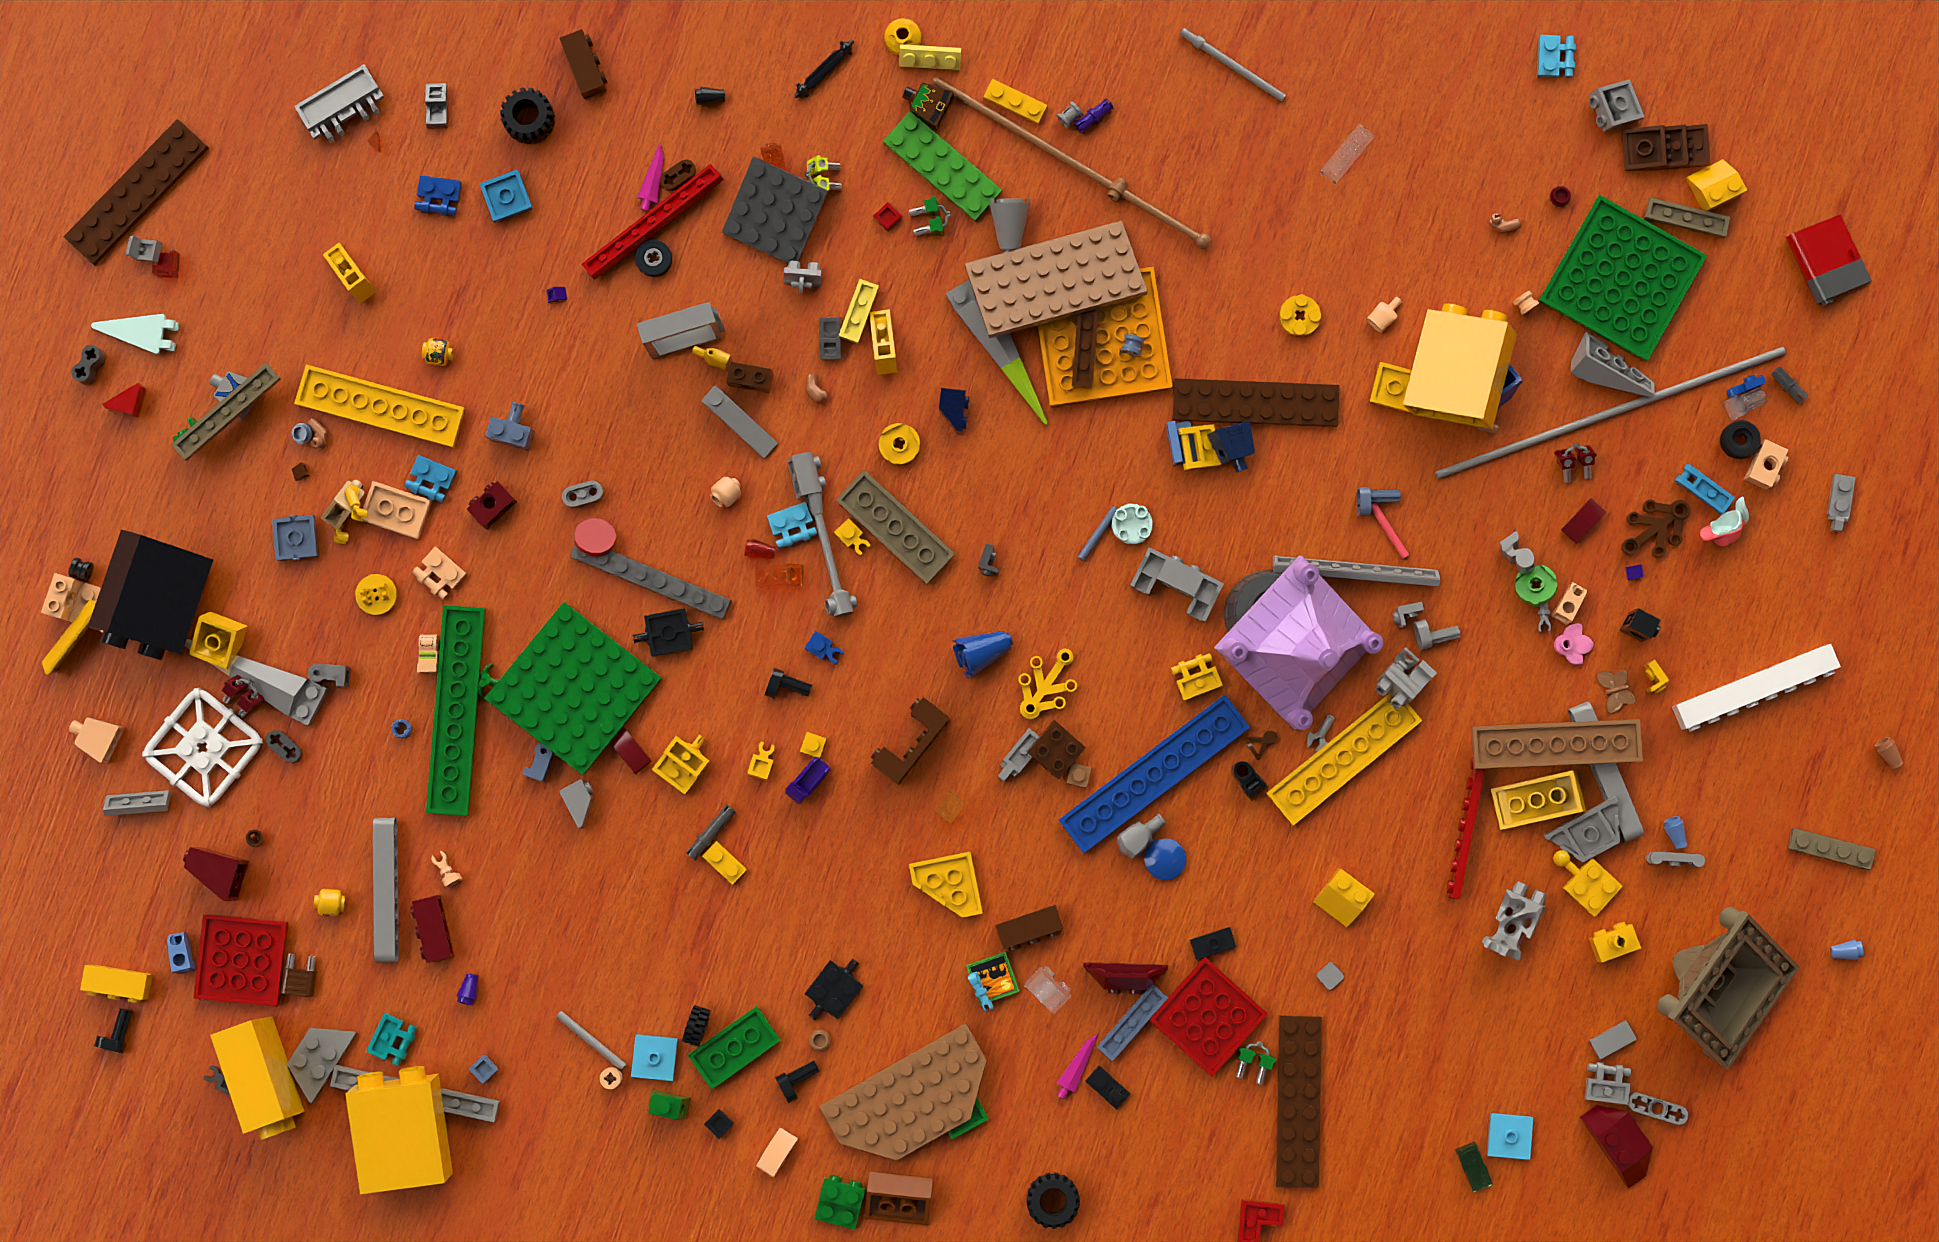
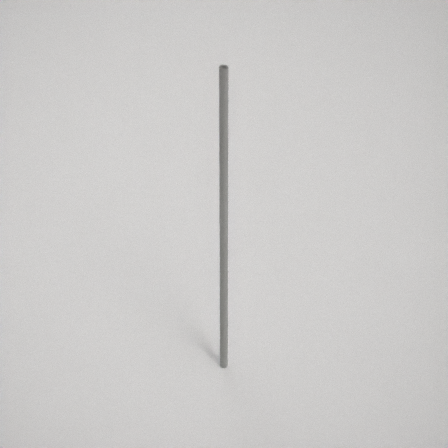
(1610, 412)

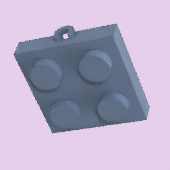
(295, 537)

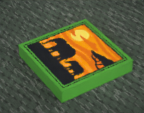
(995, 976)

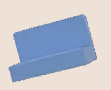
(1175, 442)

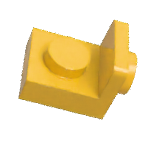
(1655, 673)

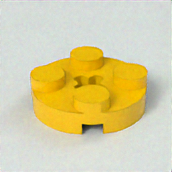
(1301, 304)
(910, 448)

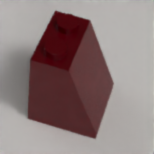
(217, 871)

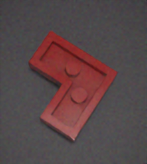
(1257, 1213)

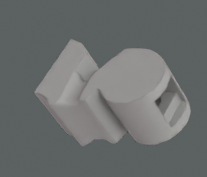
(1522, 557)

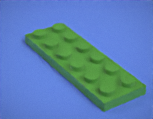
(942, 166)

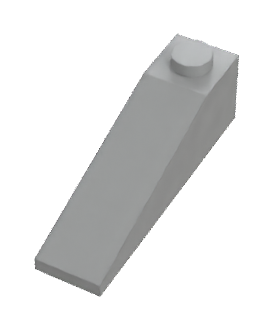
(739, 421)

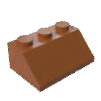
(898, 1198)

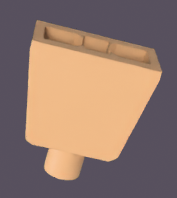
(96, 737)

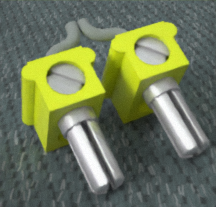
(819, 165)

